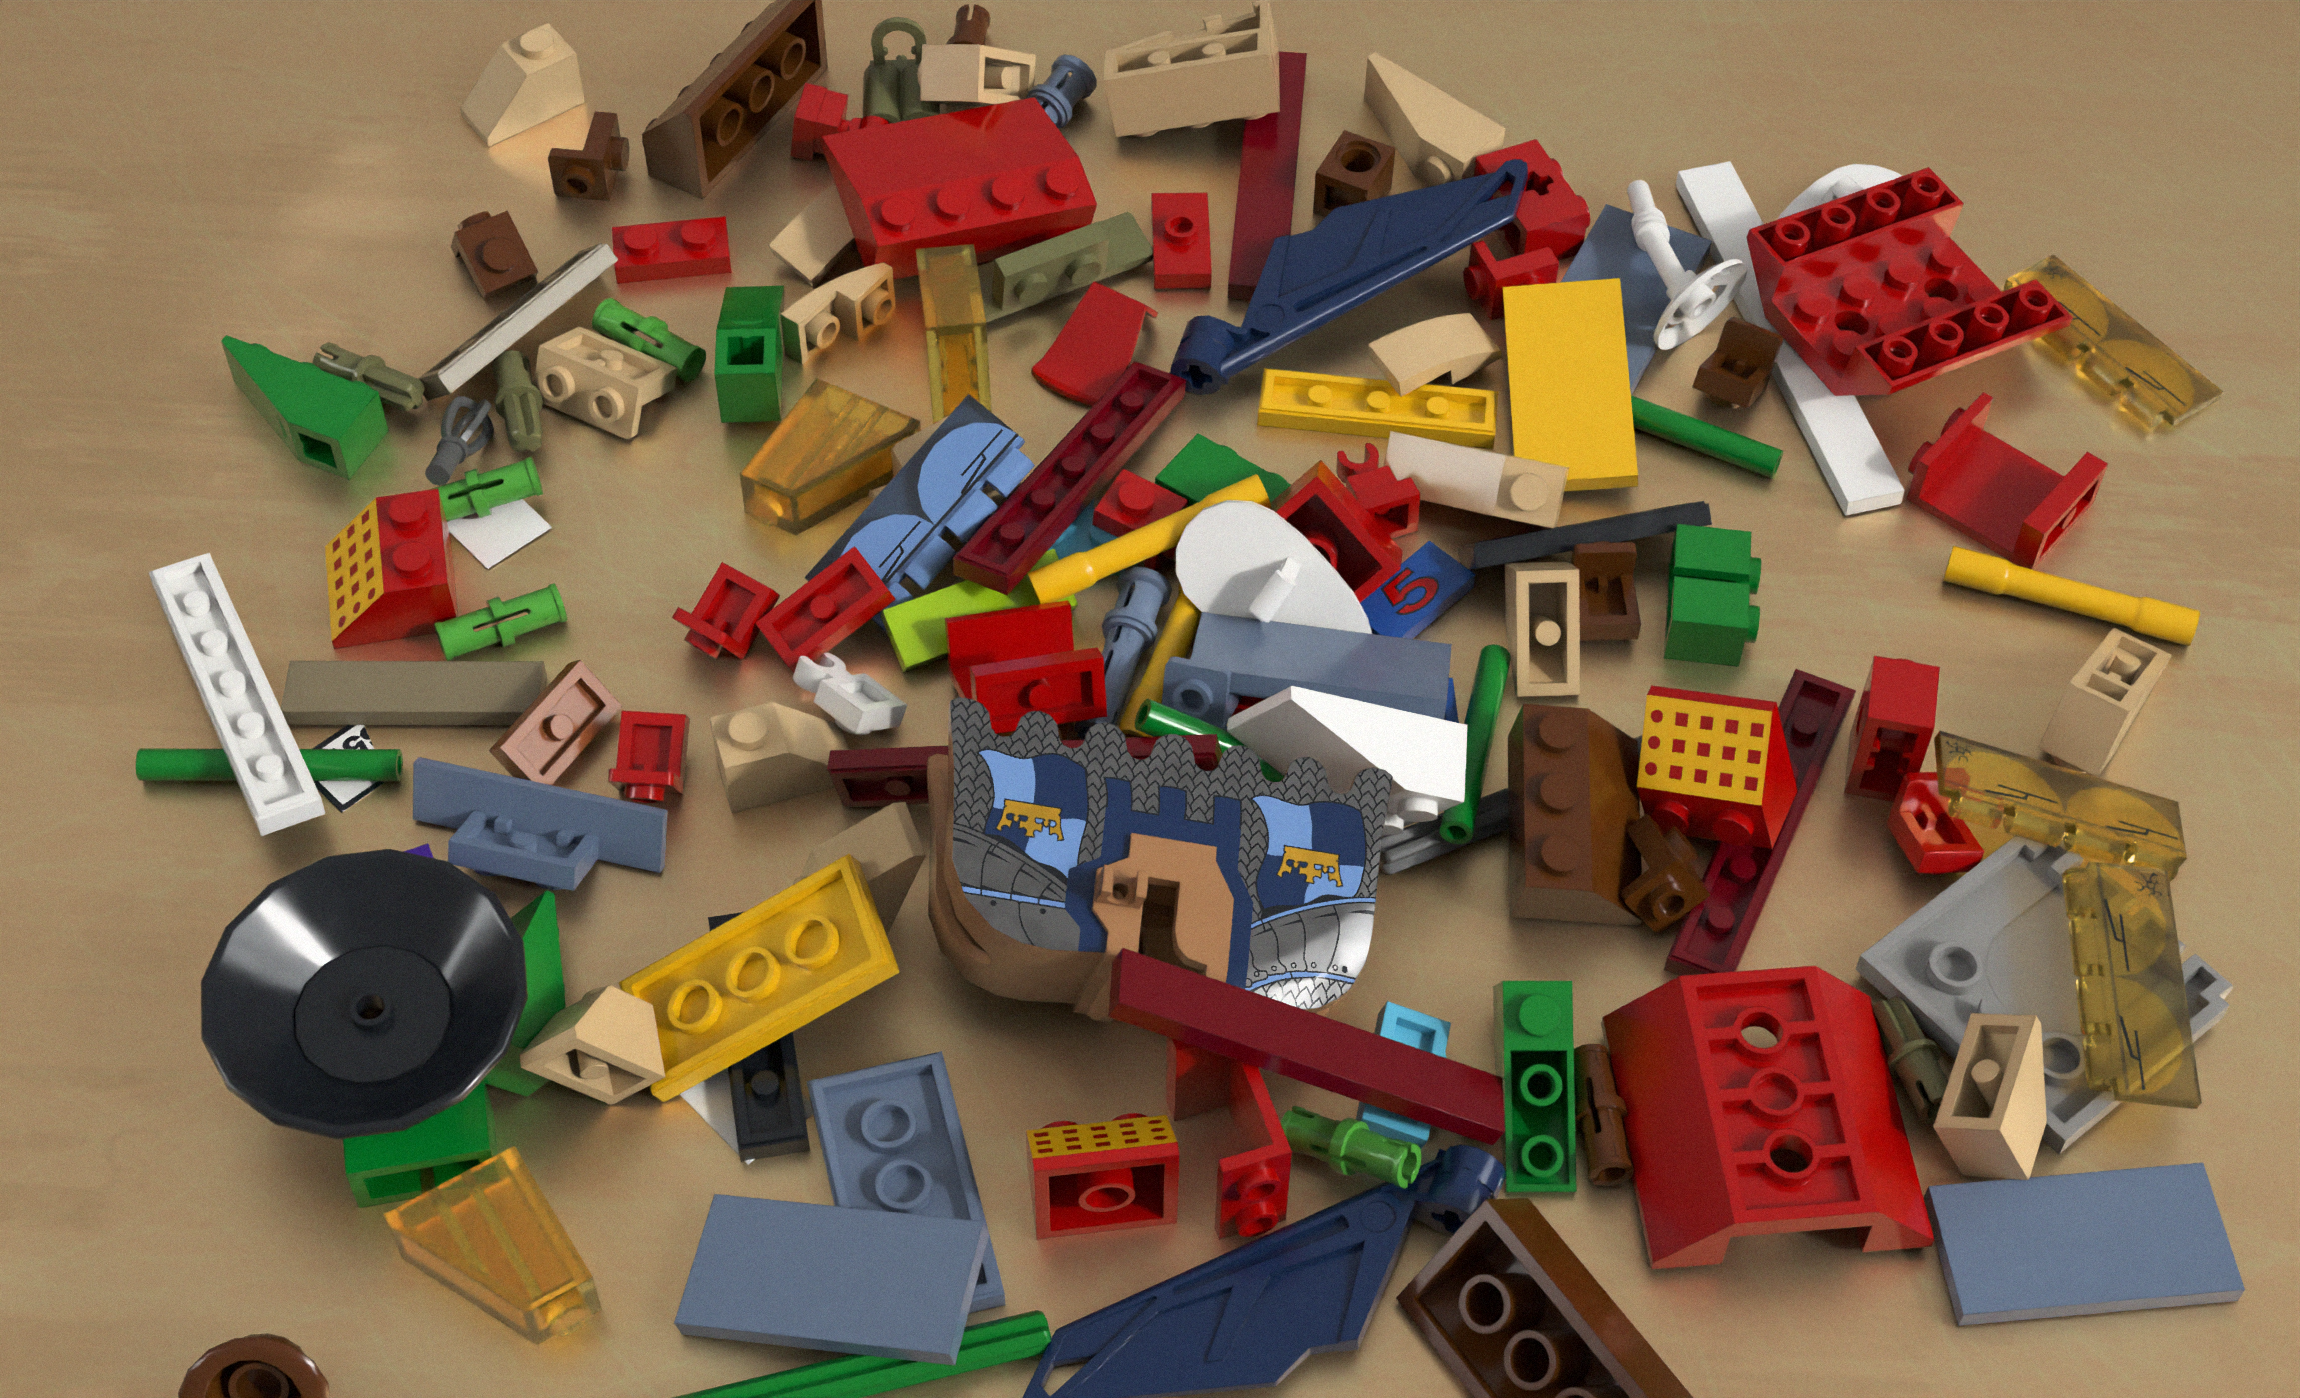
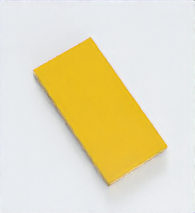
(1571, 381)
(764, 974)

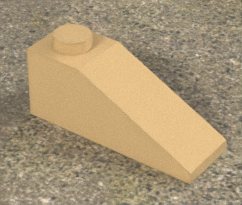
(1428, 126)
(1479, 479)
(2102, 702)

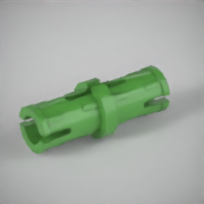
(622, 323)
(489, 489)
(542, 606)
(1351, 1147)

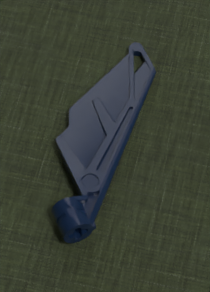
(1344, 264)
(1268, 1302)

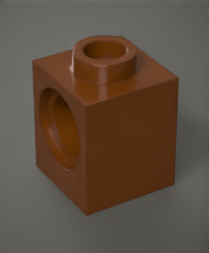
(1353, 173)

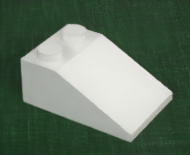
(1354, 735)

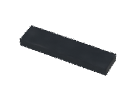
(1565, 537)
(767, 1096)

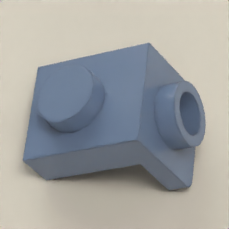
(1199, 690)

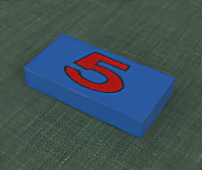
(1417, 593)

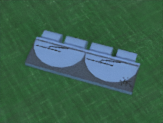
(935, 494)

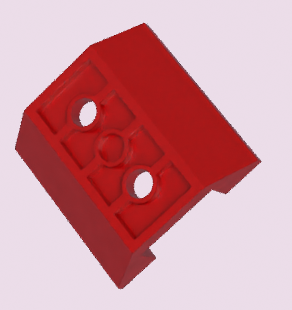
(1870, 269)
(1716, 1107)

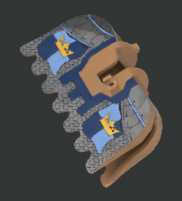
(1073, 853)

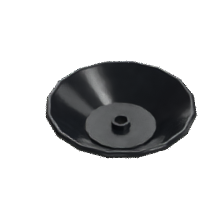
(351, 938)

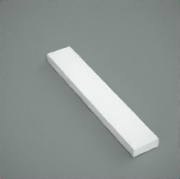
(236, 695)

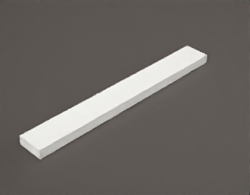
(1831, 424)

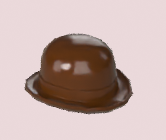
(255, 1369)

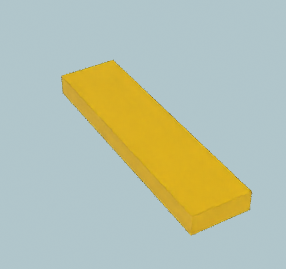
(1375, 408)

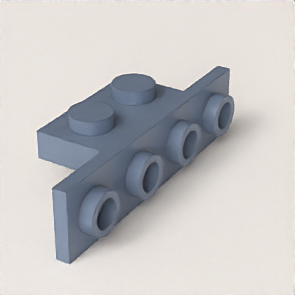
(534, 827)

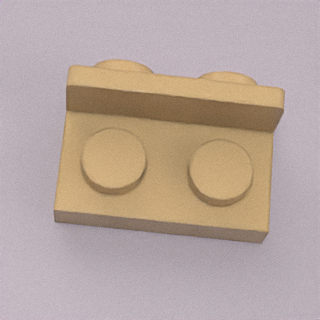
(600, 380)

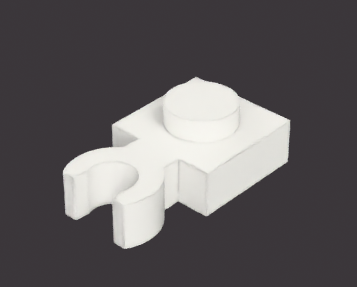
(853, 700)

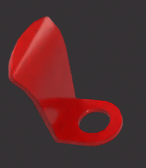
(1093, 345)

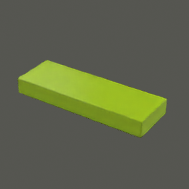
(919, 624)

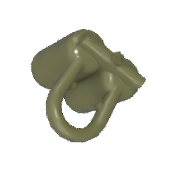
(892, 85)

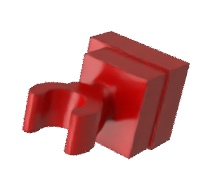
(822, 114)
(1388, 501)

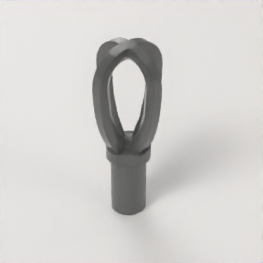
(454, 449)

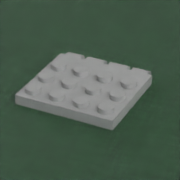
(2004, 948)

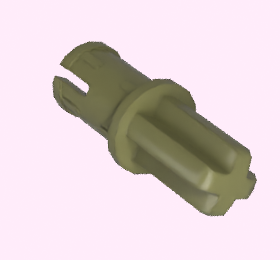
(393, 386)
(518, 400)
(1911, 1057)

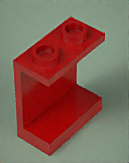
(1999, 491)
(1025, 664)
(1251, 1183)

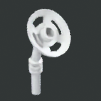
(1687, 291)

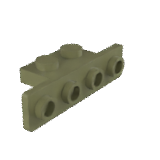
(1062, 265)

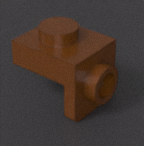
(594, 169)
(493, 253)
(1739, 365)
(1607, 590)
(1671, 883)

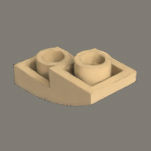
(816, 238)
(845, 304)
(1431, 348)

